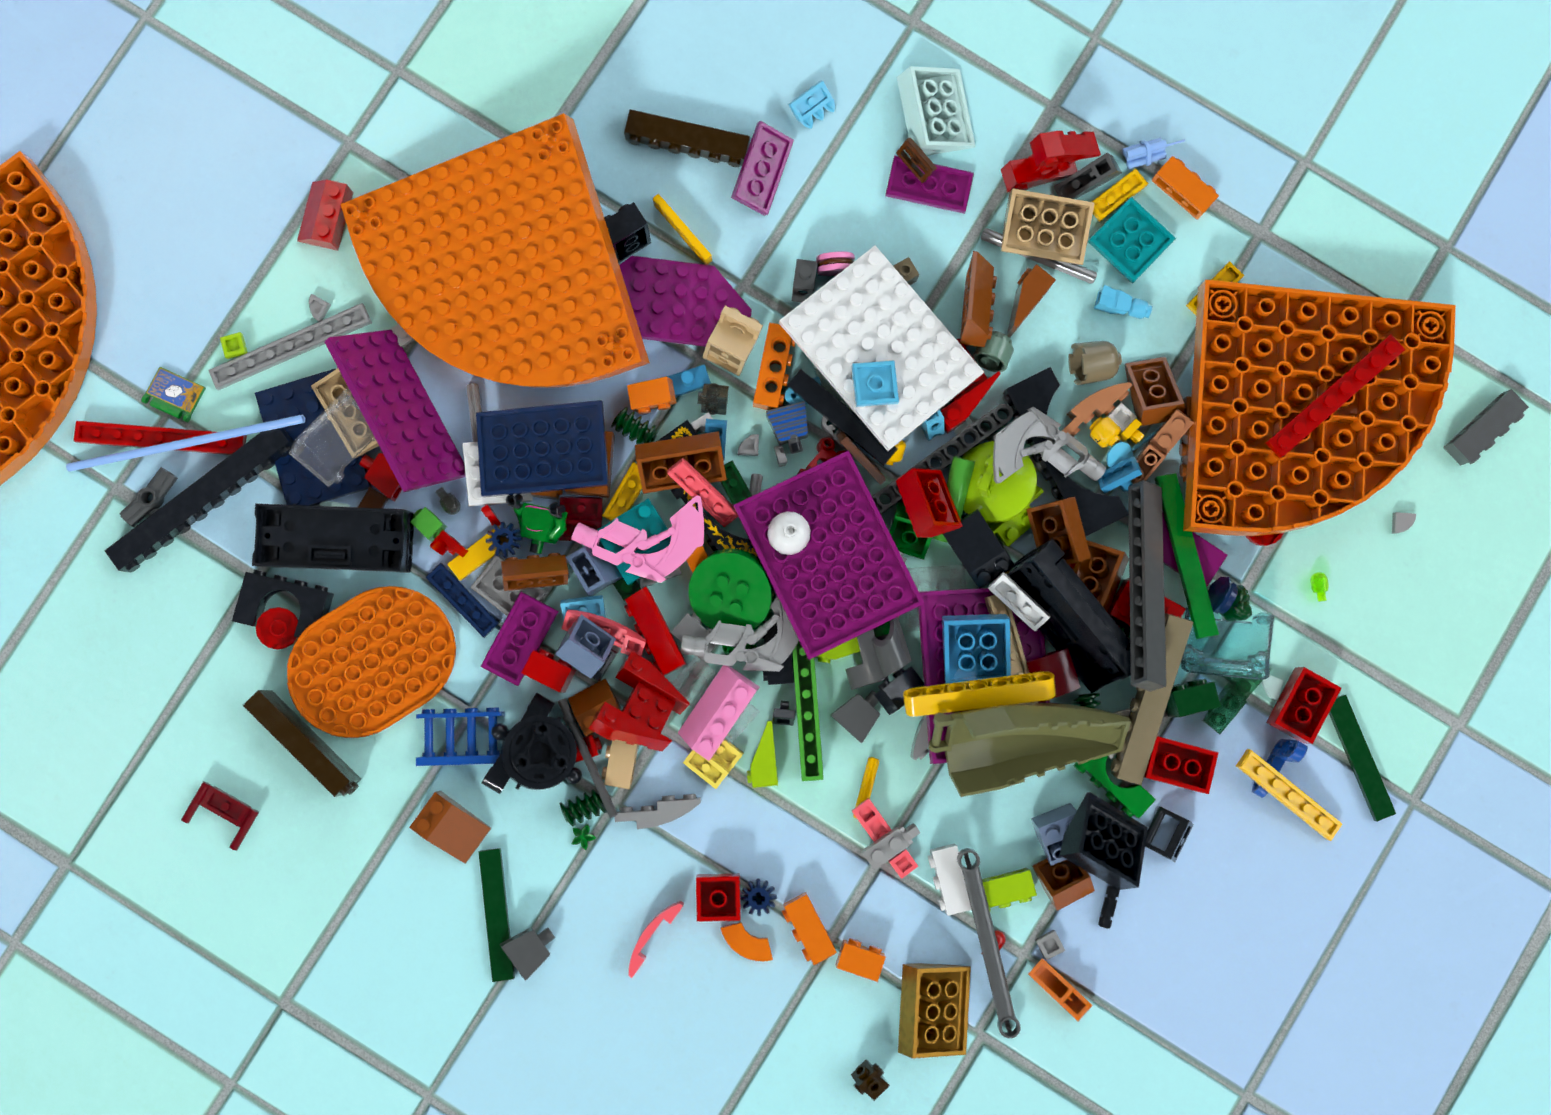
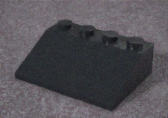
(1106, 843)

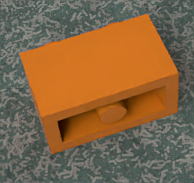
(651, 394)
(860, 959)

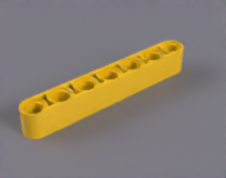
(979, 693)

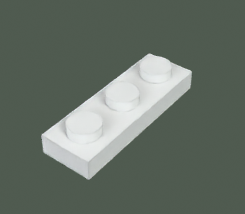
(1019, 601)

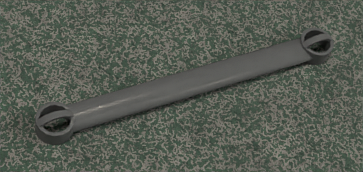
(988, 943)

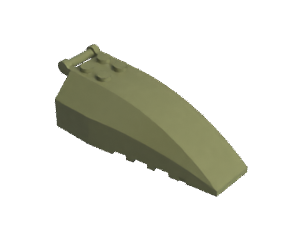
(1011, 742)

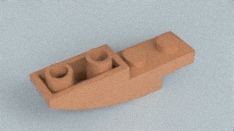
(1097, 403)
(1161, 444)

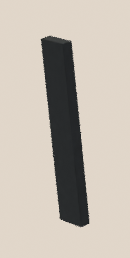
(839, 415)

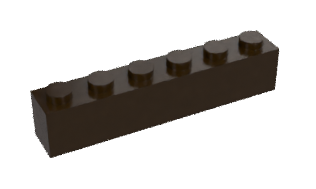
(686, 138)

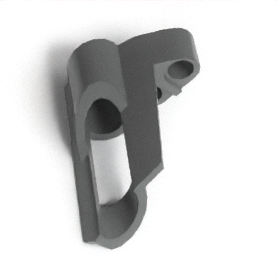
(880, 656)

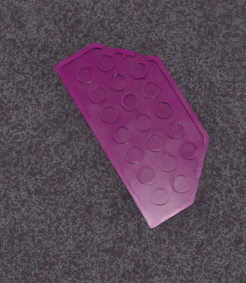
(678, 299)

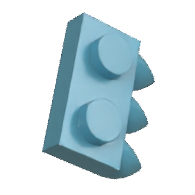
(812, 103)
(589, 604)

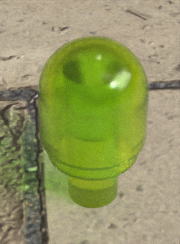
(1319, 585)

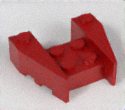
(1051, 159)
(966, 400)
(646, 708)

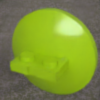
(998, 500)

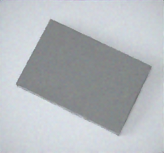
(491, 588)

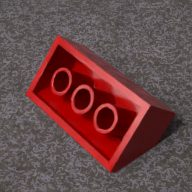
(655, 630)

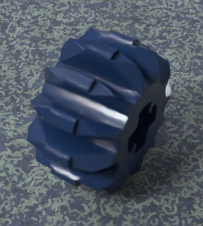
(502, 532)
(753, 902)

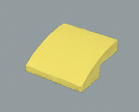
(718, 766)

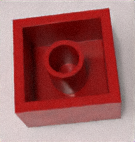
(549, 671)
(718, 897)

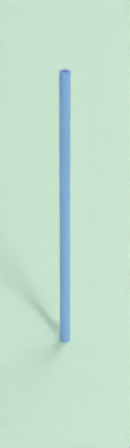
(185, 443)

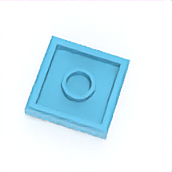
(875, 383)

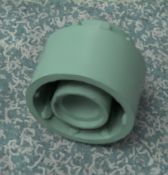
(996, 353)

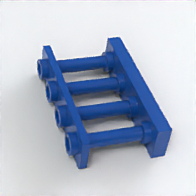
(450, 756)

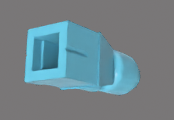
(1119, 302)

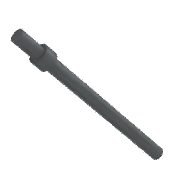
(570, 721)

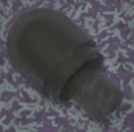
(448, 502)

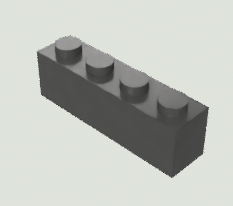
(1486, 427)

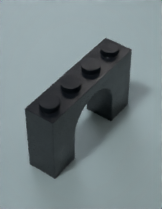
(259, 589)

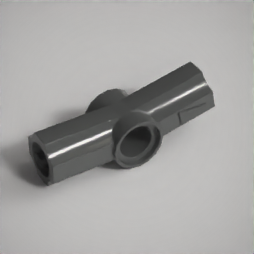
(139, 506)

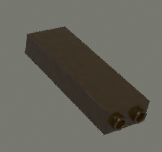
(302, 743)

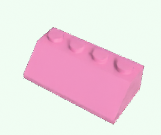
(717, 711)

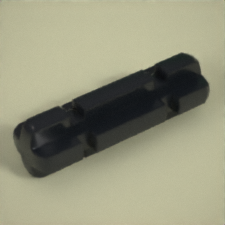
(1109, 907)

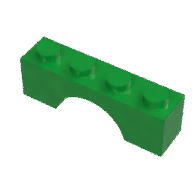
(1133, 799)

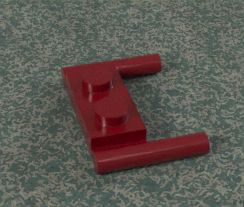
(225, 807)

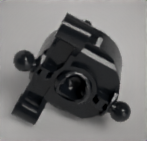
(535, 751)

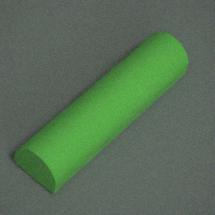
(958, 485)

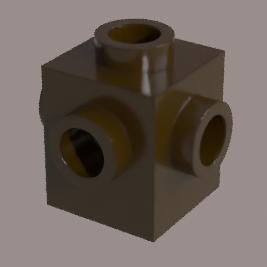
(870, 1080)

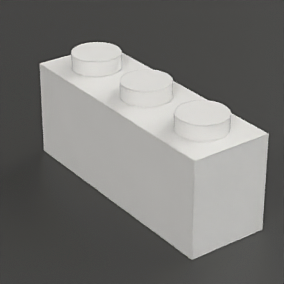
(949, 880)

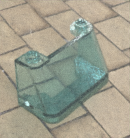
(1238, 651)

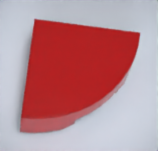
(490, 514)

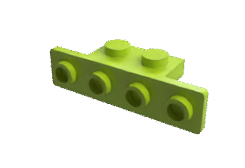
(1012, 529)

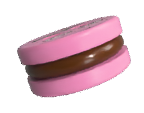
(833, 262)

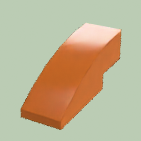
(1060, 989)

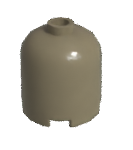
(1094, 361)

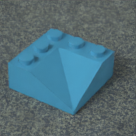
(976, 647)

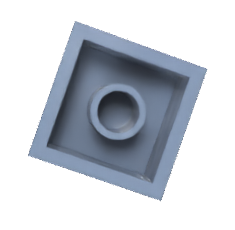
(585, 646)

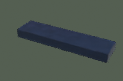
(462, 600)

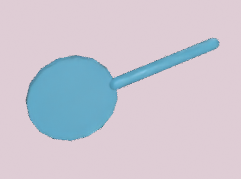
(1123, 451)

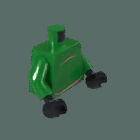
(539, 522)

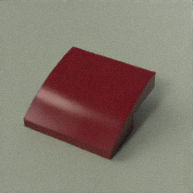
(581, 510)
(1061, 665)

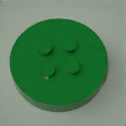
(731, 589)

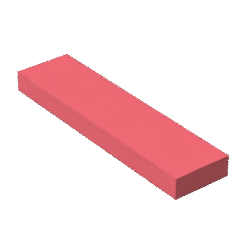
(696, 485)

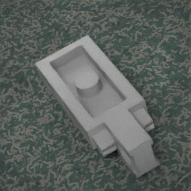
(890, 845)

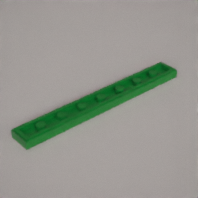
(1186, 558)

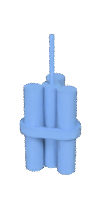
(1146, 152)

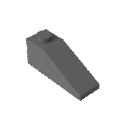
(1089, 177)

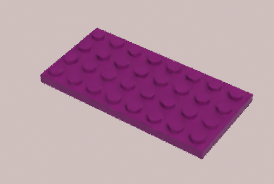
(397, 409)

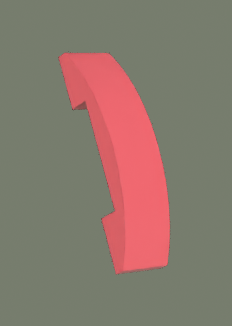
(625, 637)
(876, 828)
(667, 914)

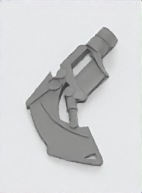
(1010, 447)
(763, 658)

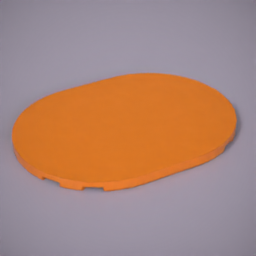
(371, 661)

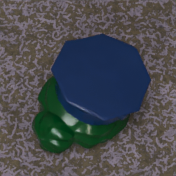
(1230, 599)

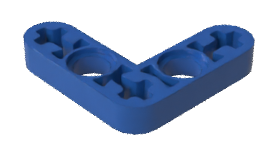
(1283, 751)

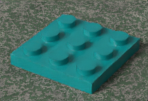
(1131, 240)
(640, 517)

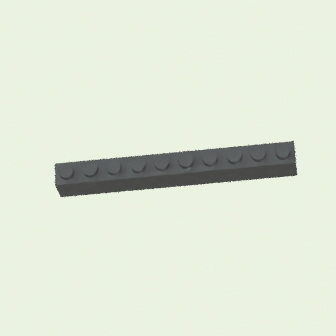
(1146, 586)

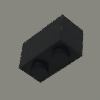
(892, 691)

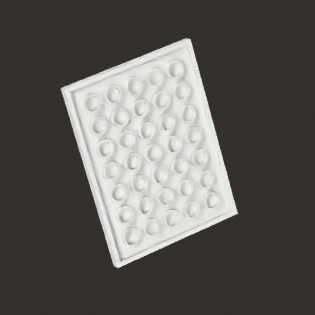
(878, 317)

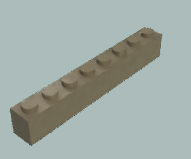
(1149, 707)

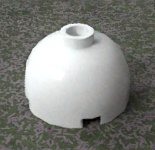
(789, 533)

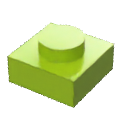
(233, 345)

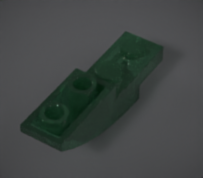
(1232, 700)

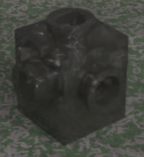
(713, 399)

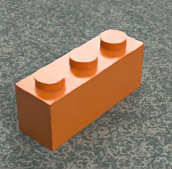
(1185, 187)
(808, 929)

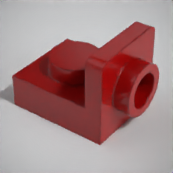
(445, 542)
(593, 745)

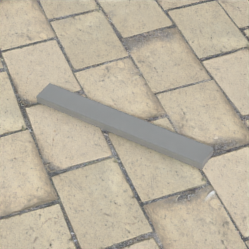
(289, 346)

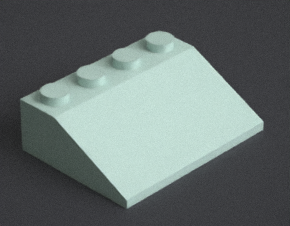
(935, 109)

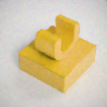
(1132, 433)

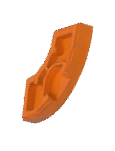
(746, 944)

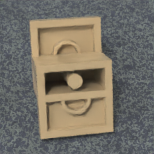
(732, 340)

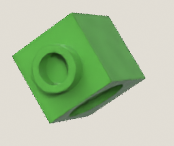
(427, 523)

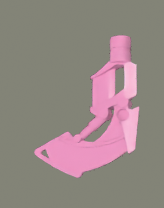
(685, 534)

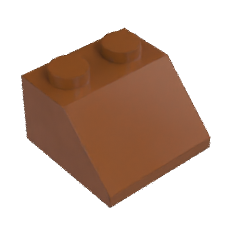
(588, 702)
(1063, 882)

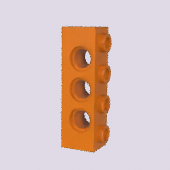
(771, 400)

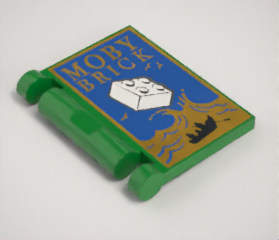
(173, 394)

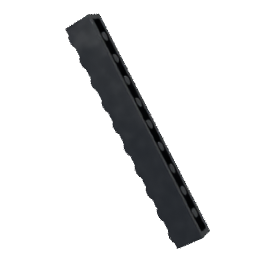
(199, 499)

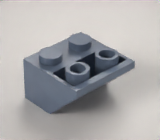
(593, 571)
(1050, 830)

